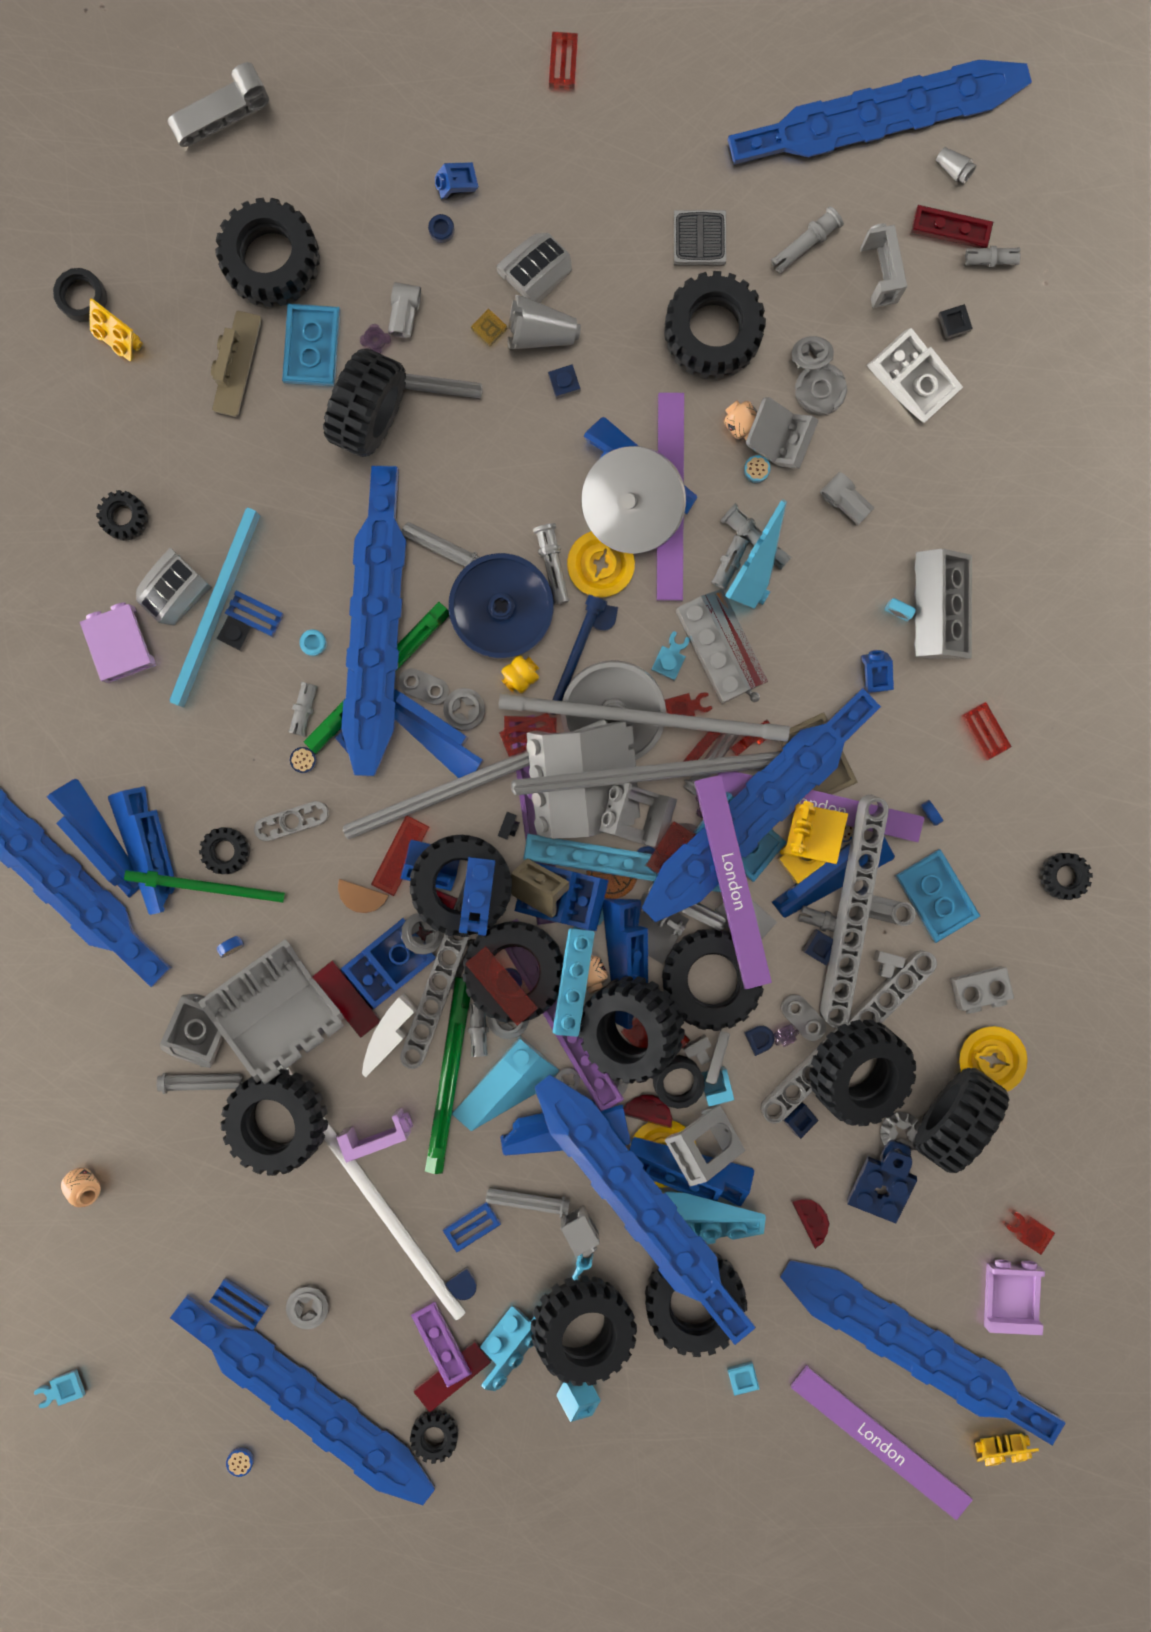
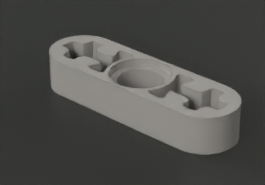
(275, 834)

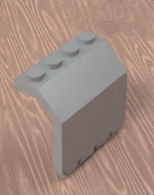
(580, 810)
(272, 1012)

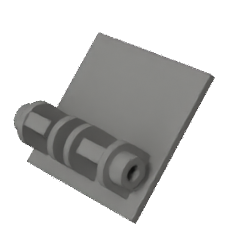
(663, 933)

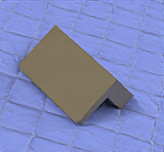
(538, 887)

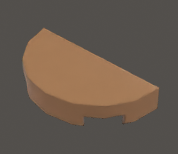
(360, 898)

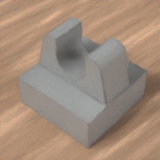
(888, 963)
(697, 1047)

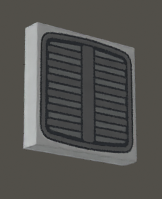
(699, 237)

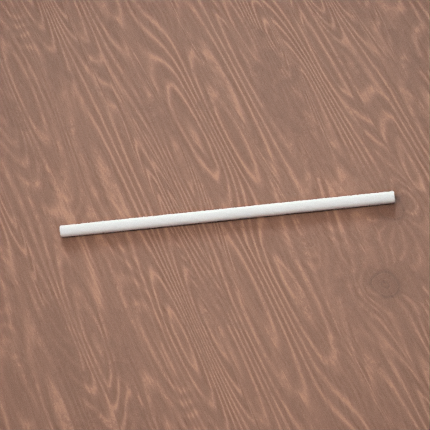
(394, 1226)

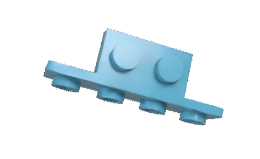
(573, 982)
(507, 1346)

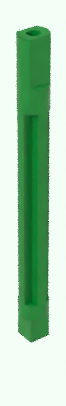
(406, 648)
(448, 1078)

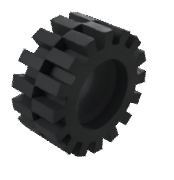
(111, 504)
(210, 843)
(1081, 871)
(426, 1450)

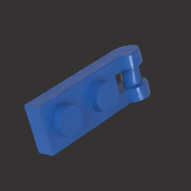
(477, 895)

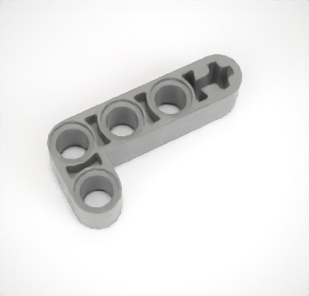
(221, 107)

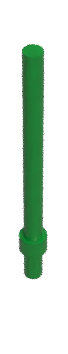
(152, 879)

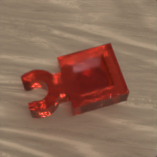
(685, 706)
(747, 741)
(1031, 1233)

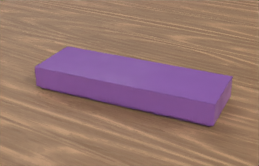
(441, 1344)

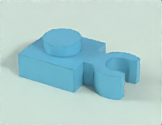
(669, 660)
(63, 1389)

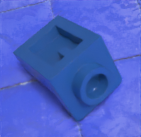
(456, 178)
(878, 671)

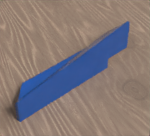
(608, 438)
(436, 736)
(92, 834)
(143, 842)
(823, 881)
(625, 945)
(532, 1134)
(730, 1183)

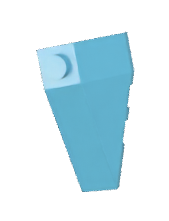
(755, 575)
(505, 1084)
(716, 1219)

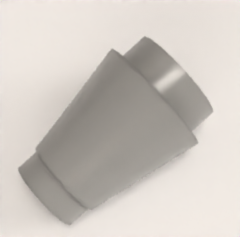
(956, 164)

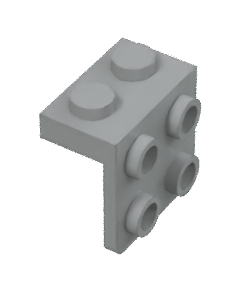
(781, 434)

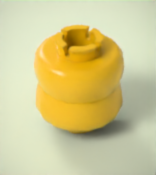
(520, 674)

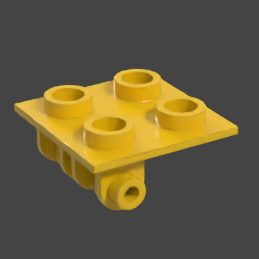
(113, 331)
(816, 833)
(1018, 1446)

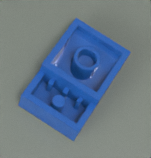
(577, 906)
(385, 966)

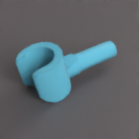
(582, 1264)

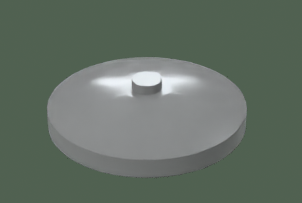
(633, 499)
(619, 686)

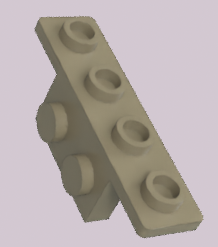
(234, 362)

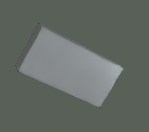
(717, 1058)

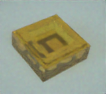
(489, 327)

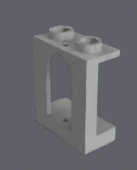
(894, 284)
(657, 819)
(688, 1155)

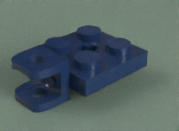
(890, 1172)

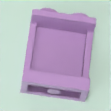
(116, 643)
(354, 1148)
(1013, 1297)

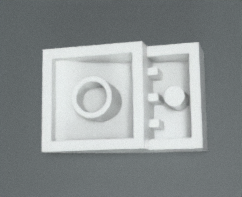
(915, 375)
(388, 1033)

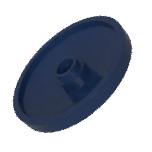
(501, 605)

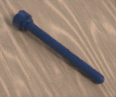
(594, 608)

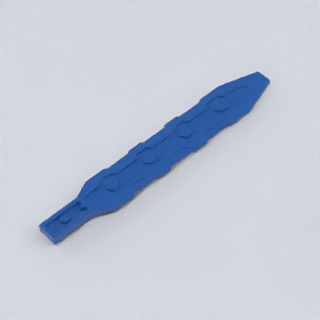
(885, 110)
(375, 618)
(755, 810)
(77, 897)
(639, 1203)
(916, 1347)
(307, 1404)

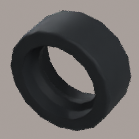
(65, 280)
(689, 1097)

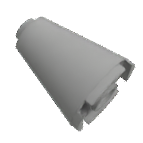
(540, 325)

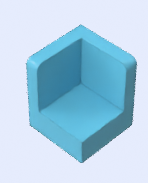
(719, 1092)
(578, 1401)

